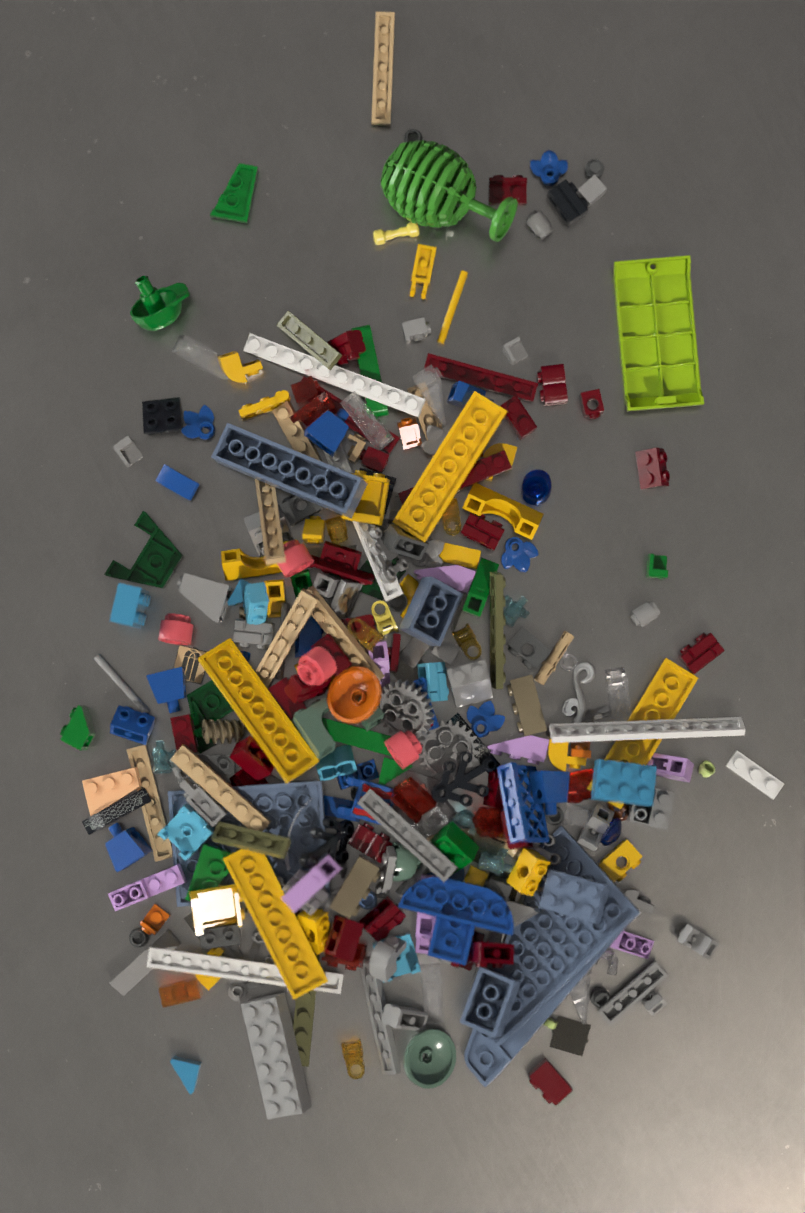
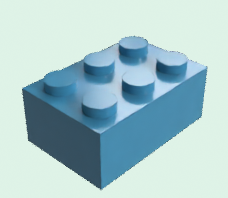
(130, 606)
(623, 783)

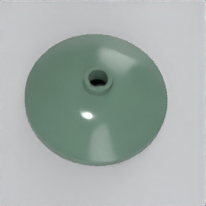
(437, 1062)

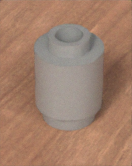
(539, 224)
(645, 614)

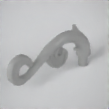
(580, 702)

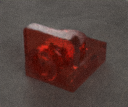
(305, 389)

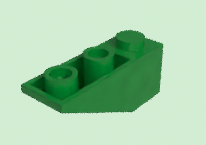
(479, 588)

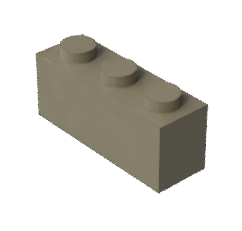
(526, 705)
(355, 887)

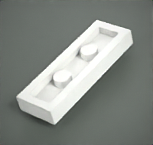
(754, 774)

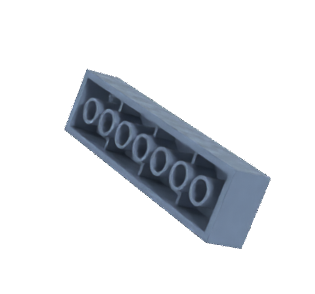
(289, 470)

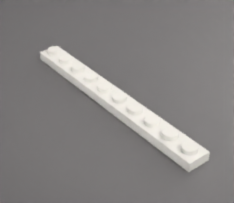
(336, 376)
(389, 590)
(647, 729)
(229, 968)

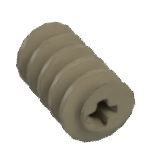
(222, 730)

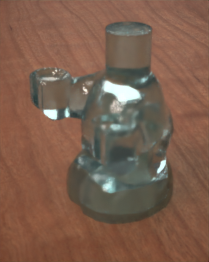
(515, 610)
(161, 759)
(464, 820)
(495, 863)

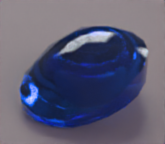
(536, 487)
(612, 832)

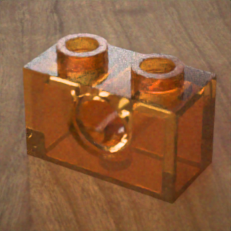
(180, 992)

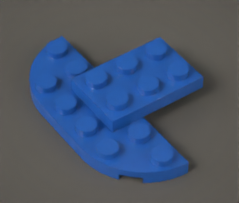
(458, 912)

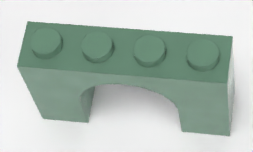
(311, 728)

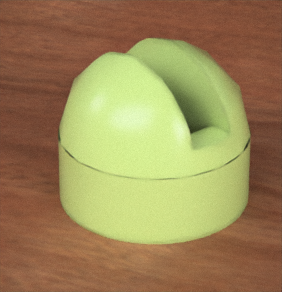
(706, 769)

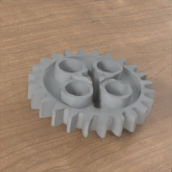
(406, 708)
(433, 740)

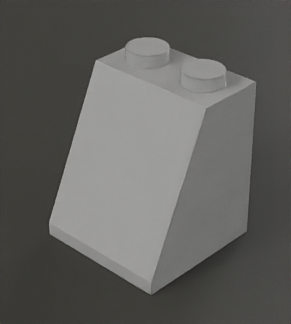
(206, 595)
(470, 683)

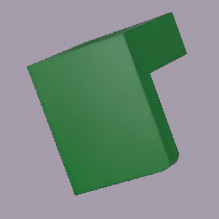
(657, 566)

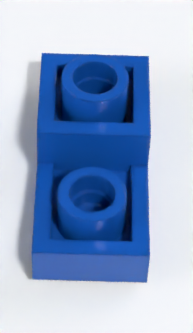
(177, 482)
(365, 771)
(331, 804)

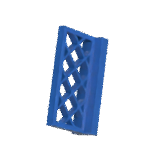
(515, 805)

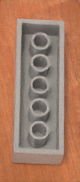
(276, 1056)

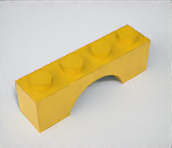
(522, 518)
(239, 565)

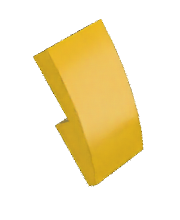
(460, 555)

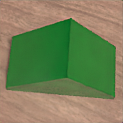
(300, 581)
(390, 770)

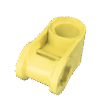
(384, 619)

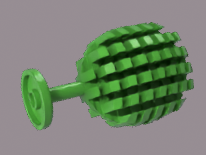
(438, 188)

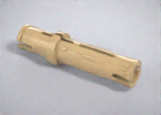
(550, 663)

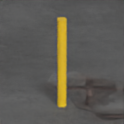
(452, 307)

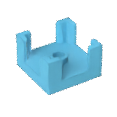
(187, 831)
(407, 961)

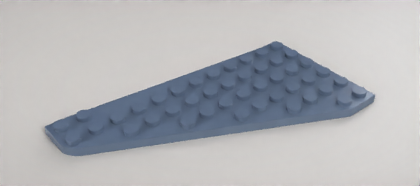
(549, 959)

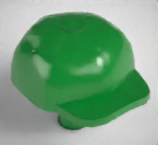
(158, 306)

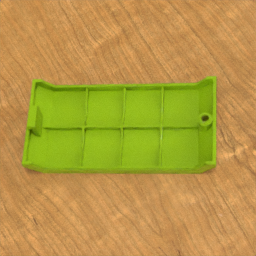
(657, 333)

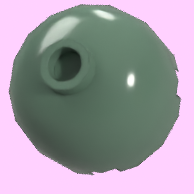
(405, 864)

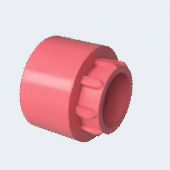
(296, 558)
(176, 629)
(316, 666)
(404, 748)

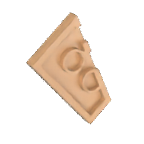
(110, 788)

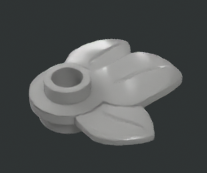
(435, 438)
(431, 555)

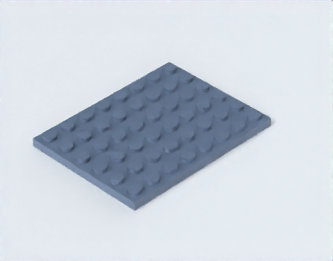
(280, 805)

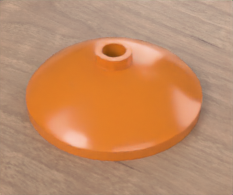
(347, 690)

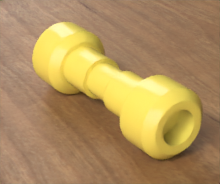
(410, 230)

